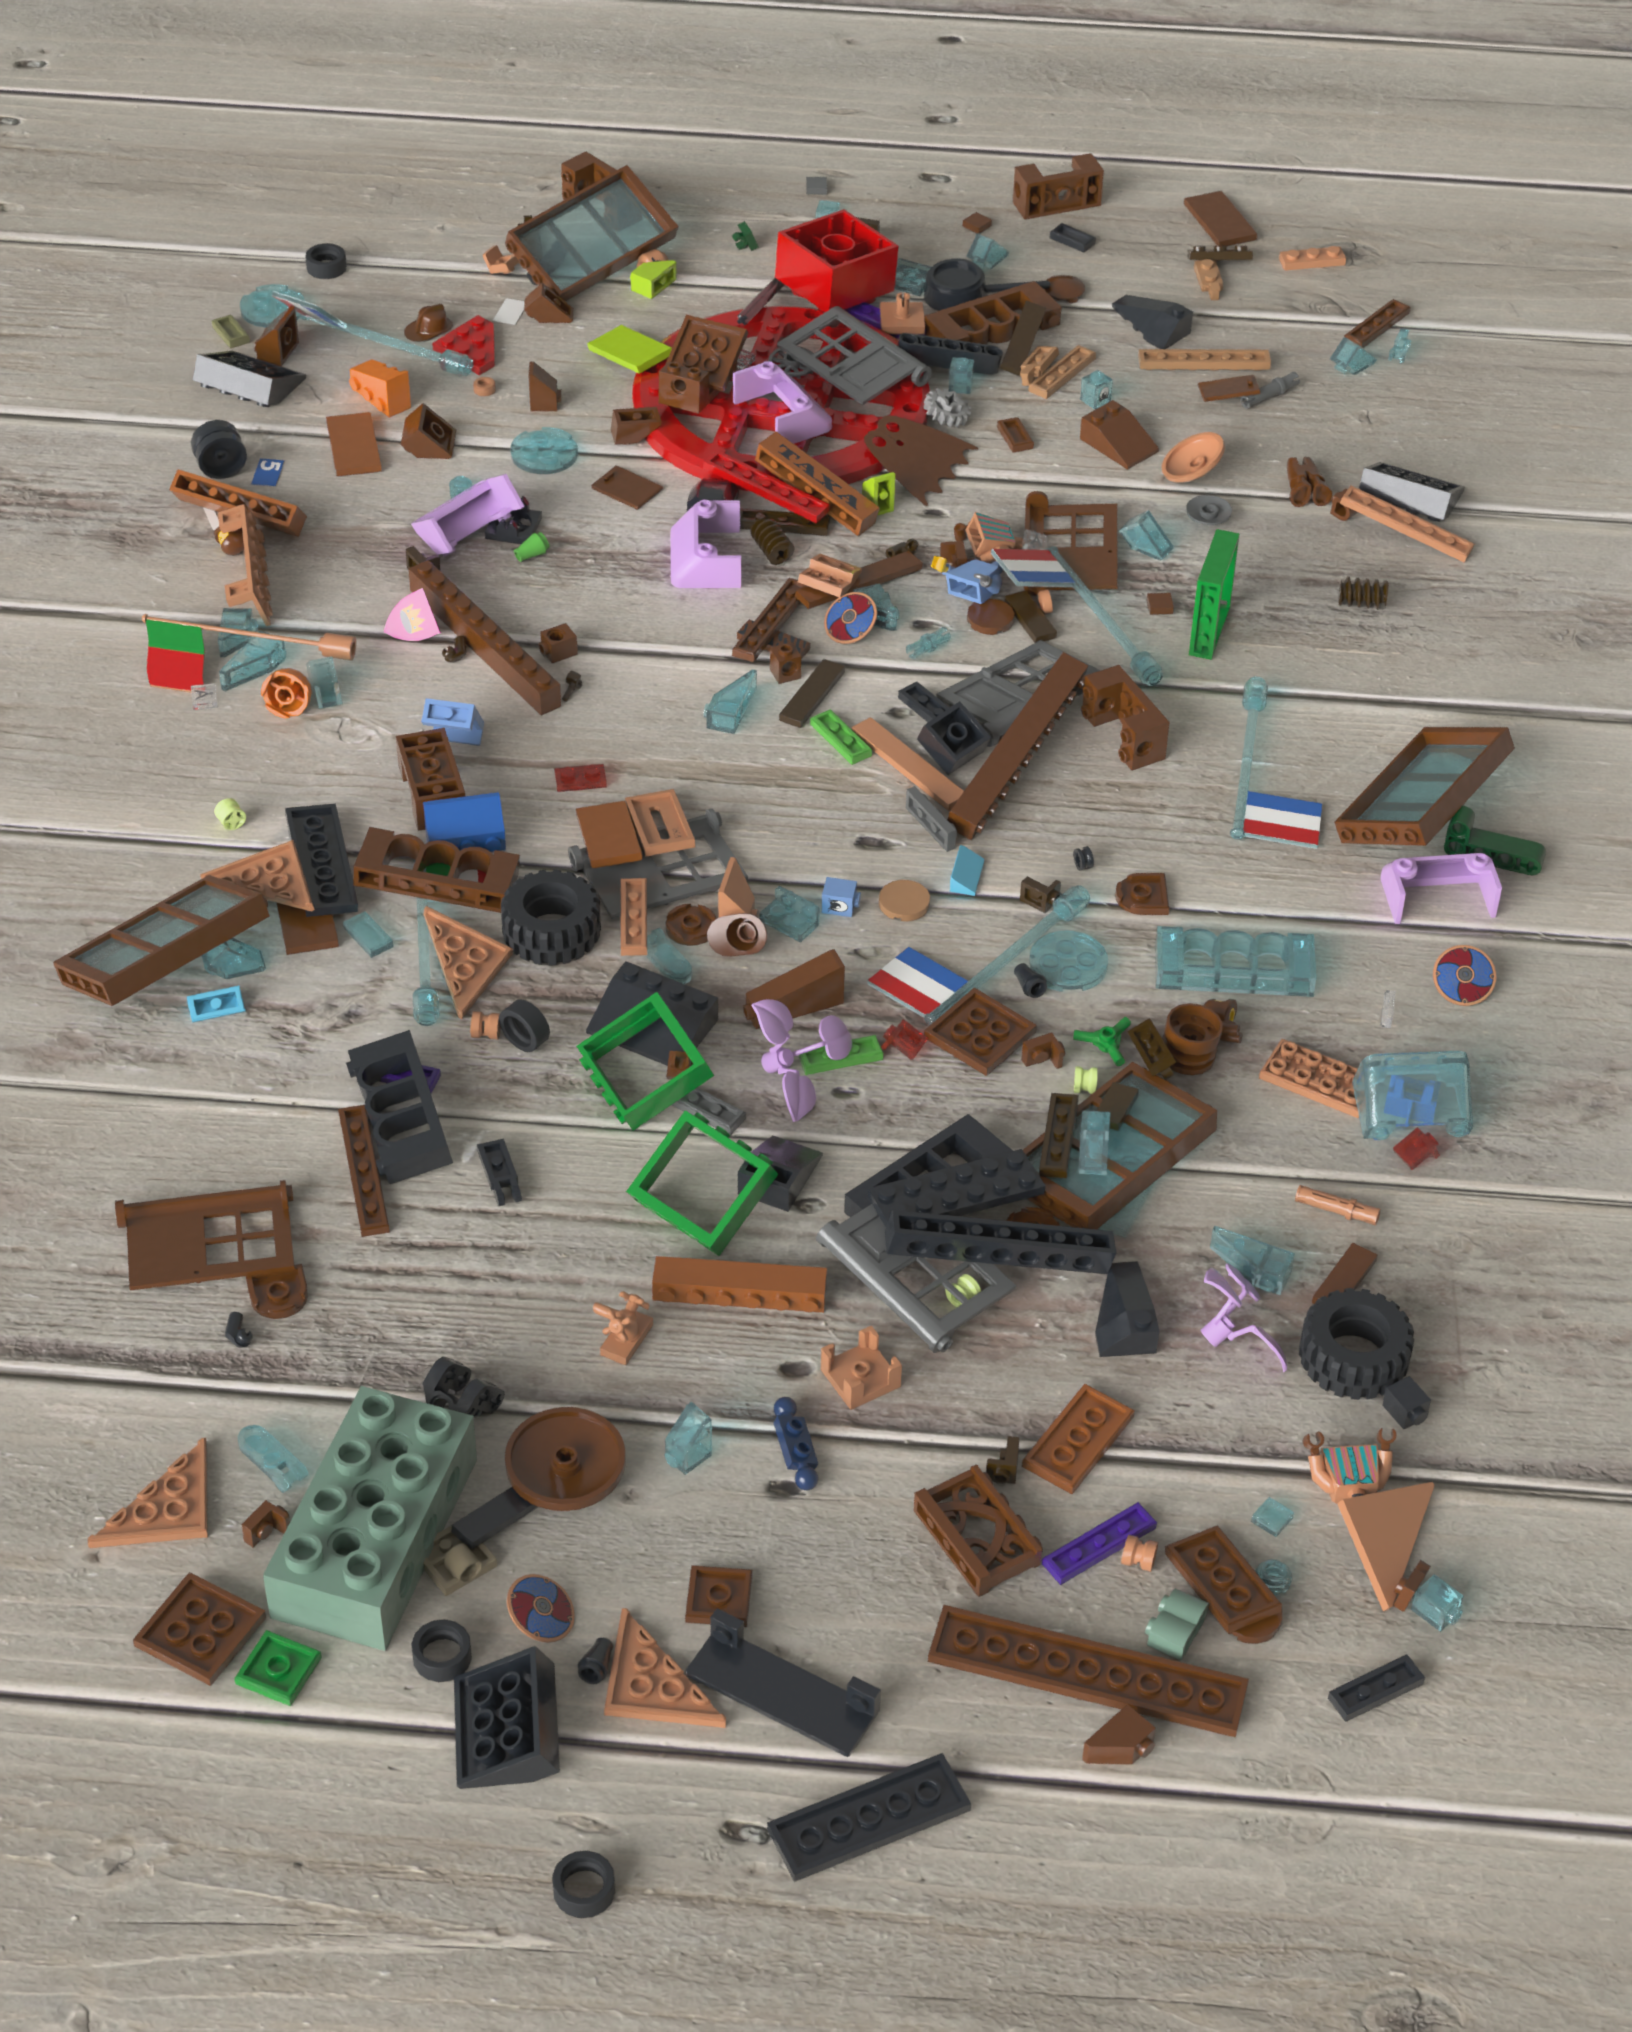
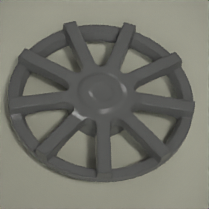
(790, 363)

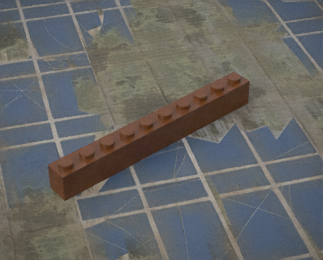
(486, 638)
(1017, 745)

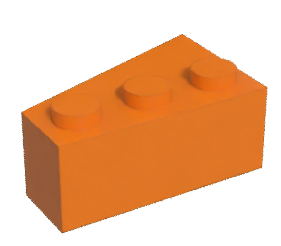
(382, 386)

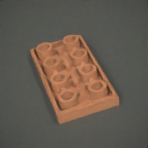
(1312, 1076)

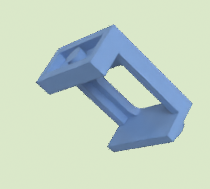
(460, 720)

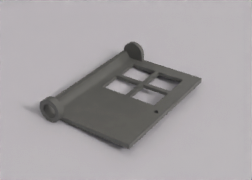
(862, 373)
(996, 699)
(608, 879)
(862, 1248)

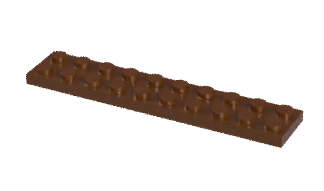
(1088, 1670)

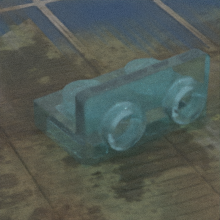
(791, 914)

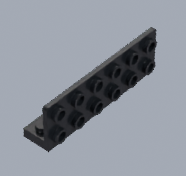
(783, 1689)

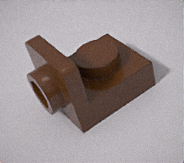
(954, 553)
(1042, 1049)
(262, 1521)

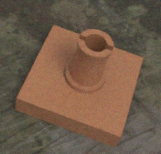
(902, 316)

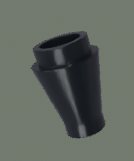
(1031, 982)
(595, 1663)

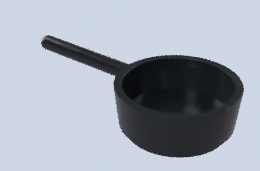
(959, 282)

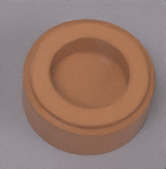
(484, 386)
(1045, 601)

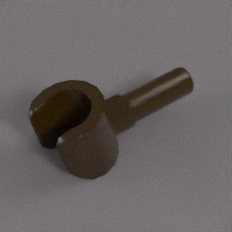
(574, 681)

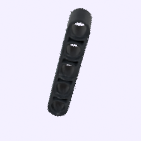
(940, 351)

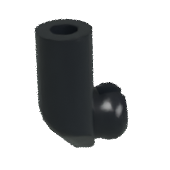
(235, 1333)

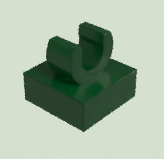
(745, 236)

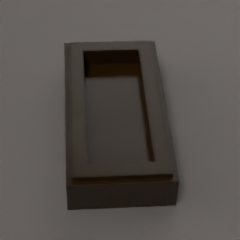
(1119, 1103)

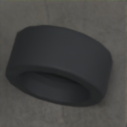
(322, 252)
(531, 1033)
(435, 1631)
(588, 1906)

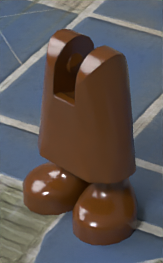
(1307, 479)

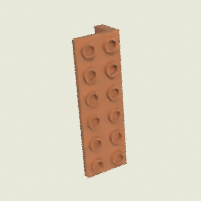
(256, 583)

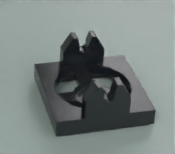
(509, 530)

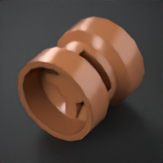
(485, 1025)
(1137, 1552)

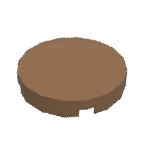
(904, 900)

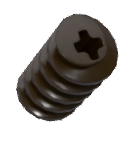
(772, 541)
(1364, 592)

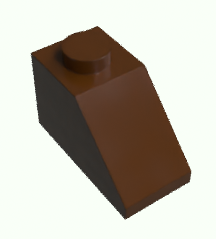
(547, 306)
(543, 389)
(633, 424)
(1120, 1740)

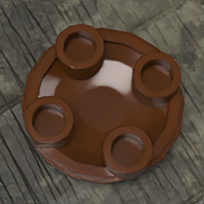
(1065, 288)

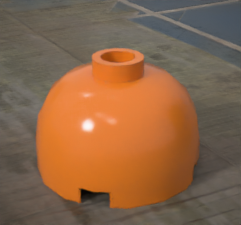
(286, 692)

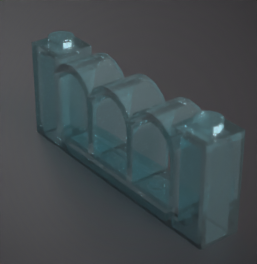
(1295, 950)

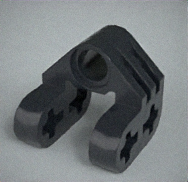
(453, 1375)

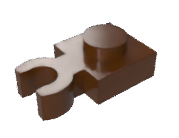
(1408, 1586)

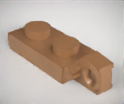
(1209, 277)
(1037, 363)

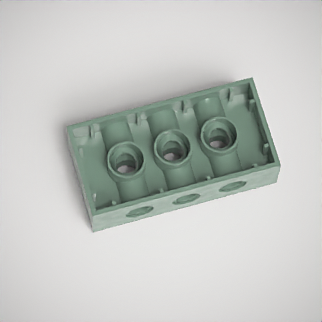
(371, 1518)

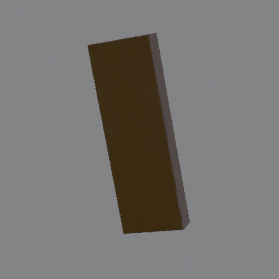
(1031, 616)

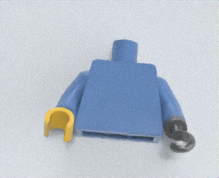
(972, 580)

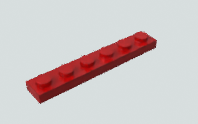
(766, 486)

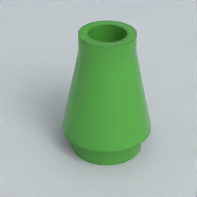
(533, 546)

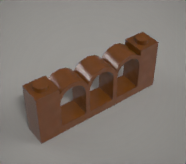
(948, 322)
(382, 846)

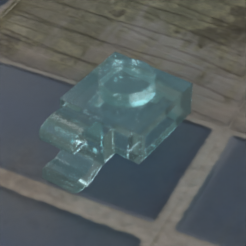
(1401, 346)

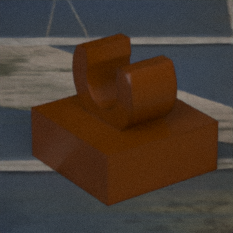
(677, 1063)

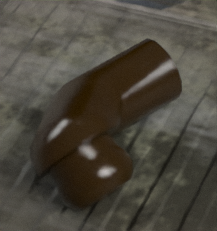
(911, 545)
(459, 650)

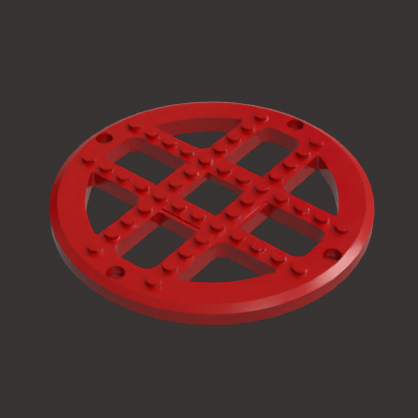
(772, 325)

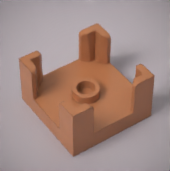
(861, 1371)

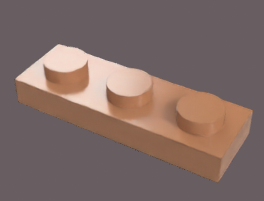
(1312, 258)

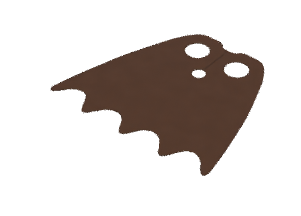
(922, 458)

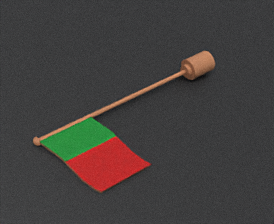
(178, 650)

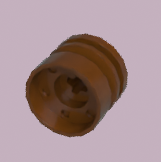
(1192, 1038)

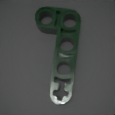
(1504, 850)

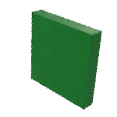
(278, 1668)

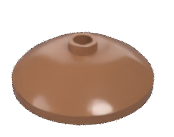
(1193, 457)

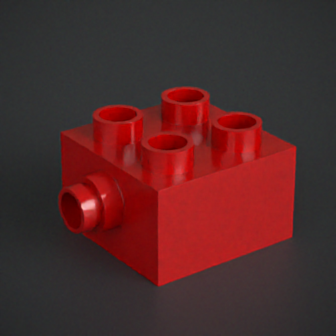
(836, 261)

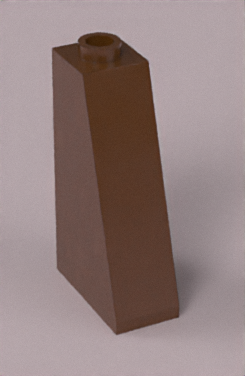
(803, 989)

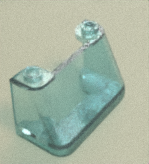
(1414, 1092)

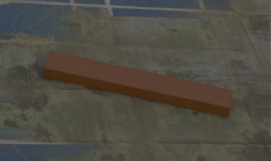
(870, 575)
(768, 622)
(363, 1171)

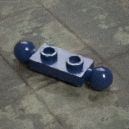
(795, 1443)

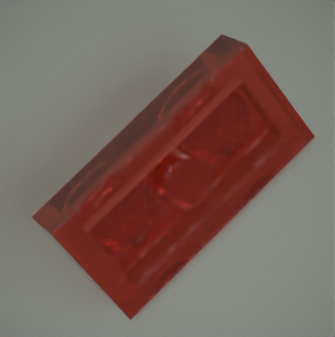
(580, 777)

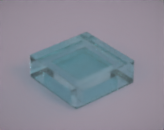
(826, 207)
(1272, 1517)

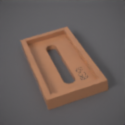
(673, 818)

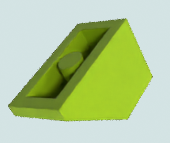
(653, 277)
(881, 492)

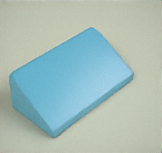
(966, 872)
(215, 1003)

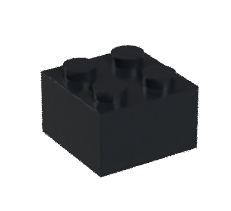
(953, 738)

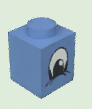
(840, 897)

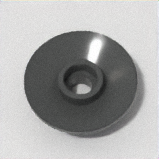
(1209, 510)

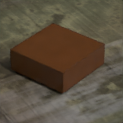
(977, 223)
(1160, 603)

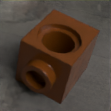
(558, 643)
(785, 663)

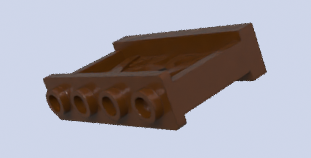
(989, 1506)

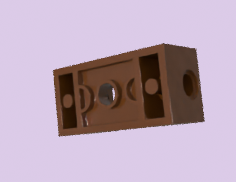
(582, 172)
(1039, 194)
(686, 387)
(1115, 696)
(429, 768)

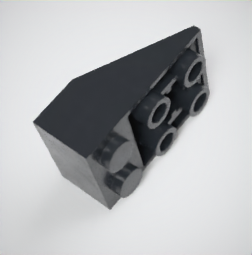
(791, 1162)

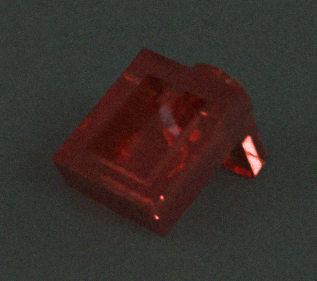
(904, 1038)
(1416, 1148)

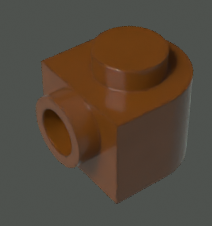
(1340, 511)

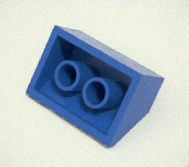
(466, 821)

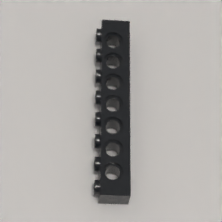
(999, 1242)

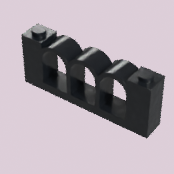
(964, 1137)
(415, 1153)

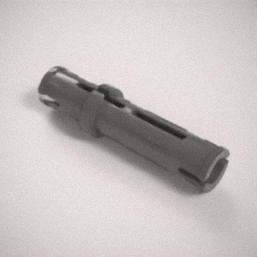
(1277, 386)

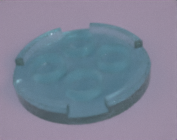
(261, 307)
(544, 451)
(1069, 960)

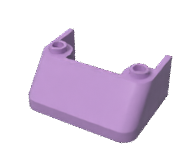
(807, 416)
(467, 512)
(698, 564)
(1440, 871)

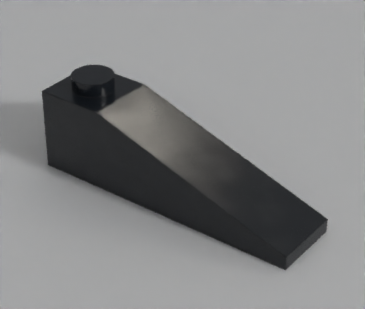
(1158, 320)
(1126, 1314)

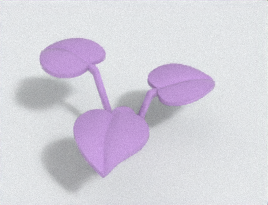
(775, 1023)
(1221, 1326)

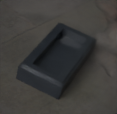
(1072, 237)

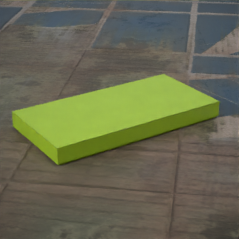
(630, 349)

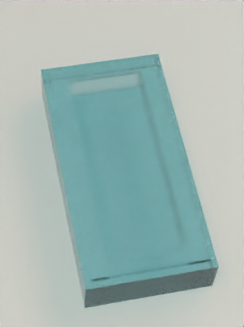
(368, 934)

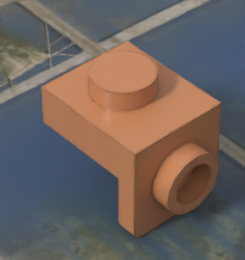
(497, 263)

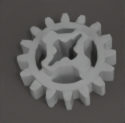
(947, 407)

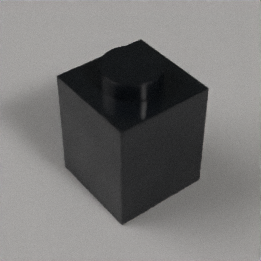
(1406, 1402)

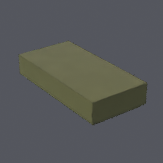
(230, 331)

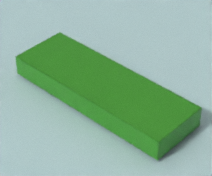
(841, 737)
(863, 1051)

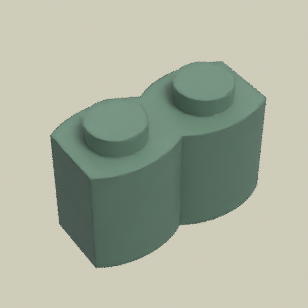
(1176, 1624)

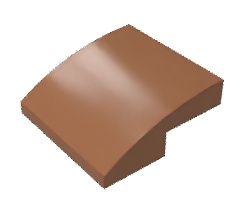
(829, 575)

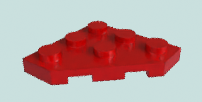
(472, 339)

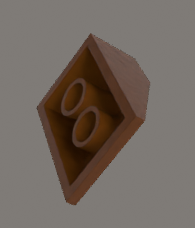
(1117, 435)

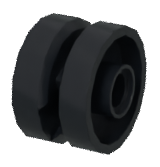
(218, 449)

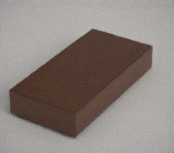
(1015, 434)

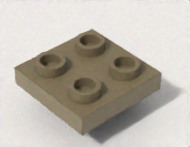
(455, 1564)

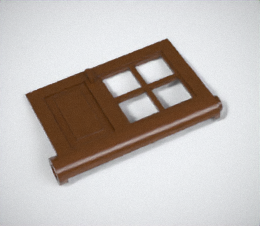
(1091, 564)
(170, 1242)

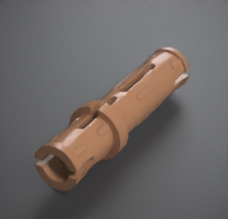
(1349, 1208)

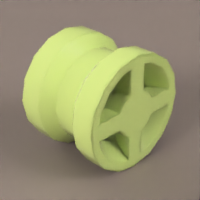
(230, 814)
(1085, 1080)
(965, 1285)

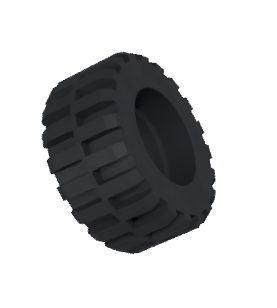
(551, 939)
(1362, 1316)

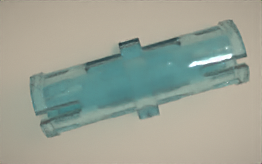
(928, 643)

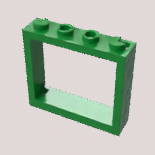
(1214, 585)
(623, 1029)
(741, 1206)

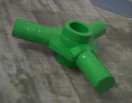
(1106, 1039)

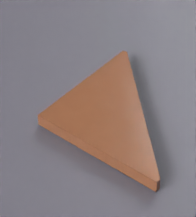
(273, 873)
(466, 958)
(166, 1508)
(1385, 1533)
(651, 1684)

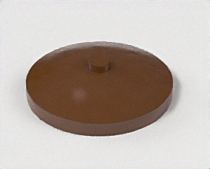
(565, 1458)

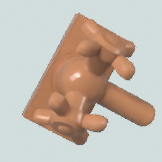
(626, 1327)

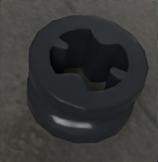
(1083, 858)

